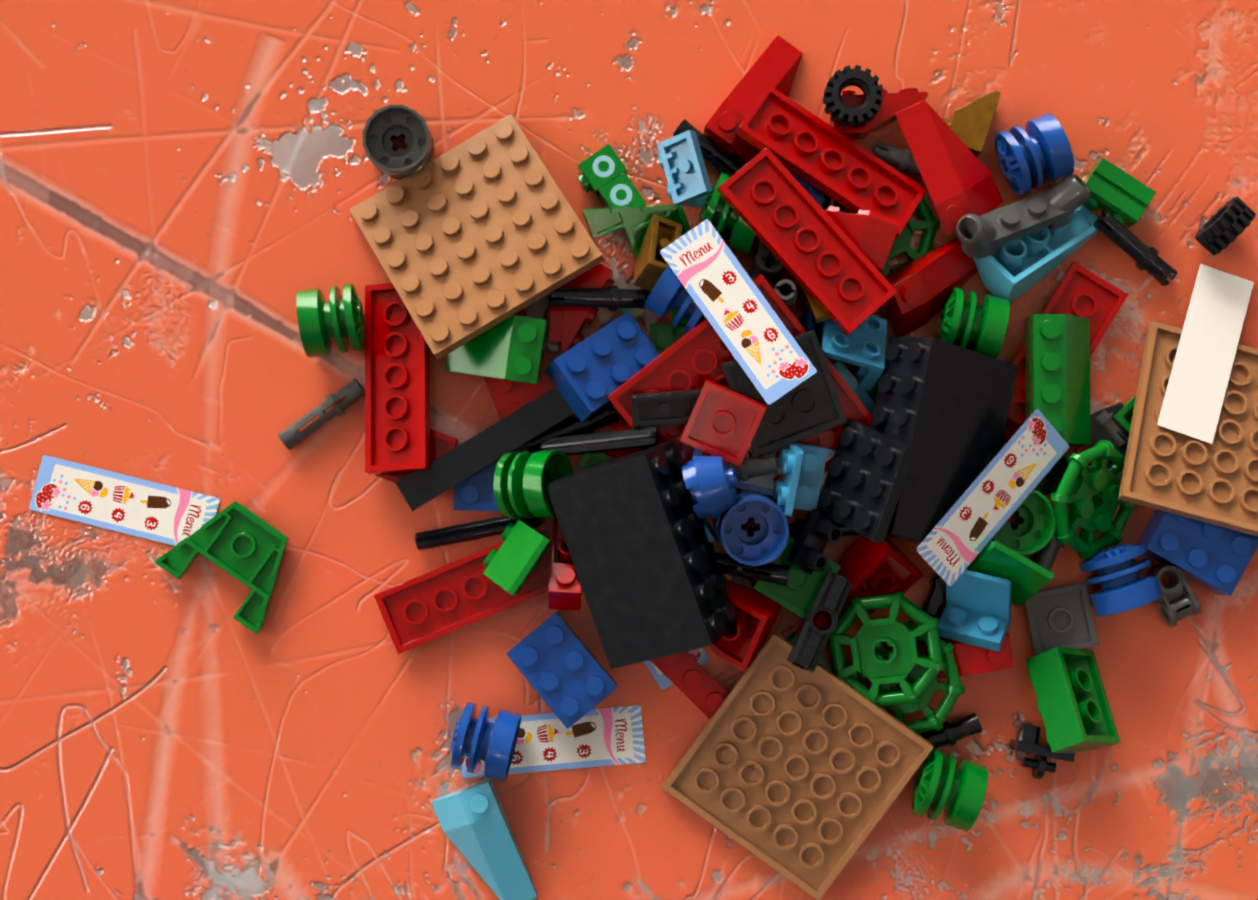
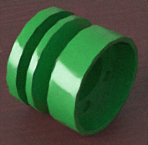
(725, 218)
(325, 321)
(979, 326)
(522, 481)
(1032, 527)
(956, 791)

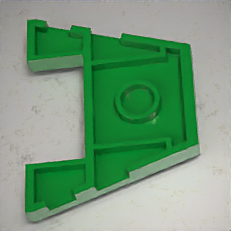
(635, 224)
(243, 548)

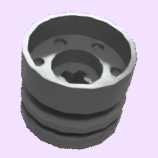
(393, 124)

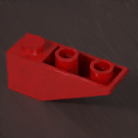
(886, 114)
(576, 317)
(564, 584)

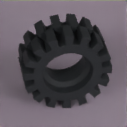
(857, 78)
(1225, 226)

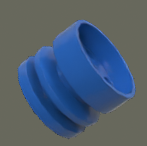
(1034, 154)
(670, 294)
(763, 540)
(1120, 579)
(485, 741)

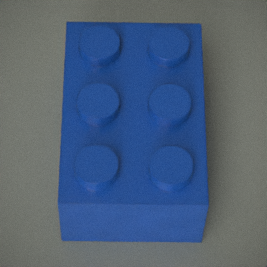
(601, 365)
(1201, 550)
(562, 670)

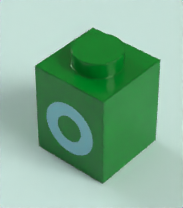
(599, 169)
(620, 193)

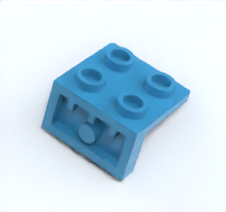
(684, 170)
(862, 348)
(800, 477)
(977, 610)

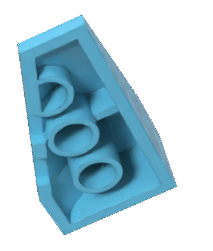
(1033, 256)
(483, 835)

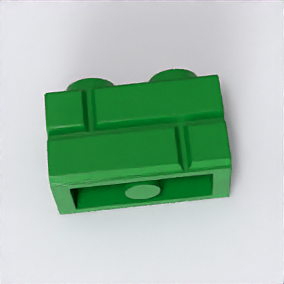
(1117, 193)

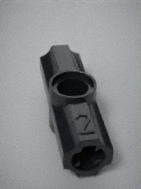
(828, 602)

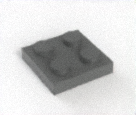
(1060, 619)

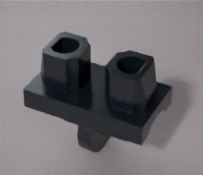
(812, 540)
(1027, 742)

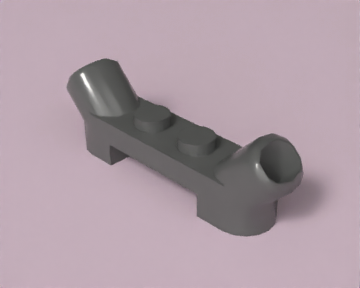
(1051, 208)

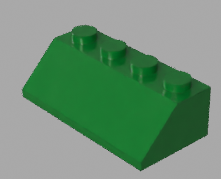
(1059, 373)

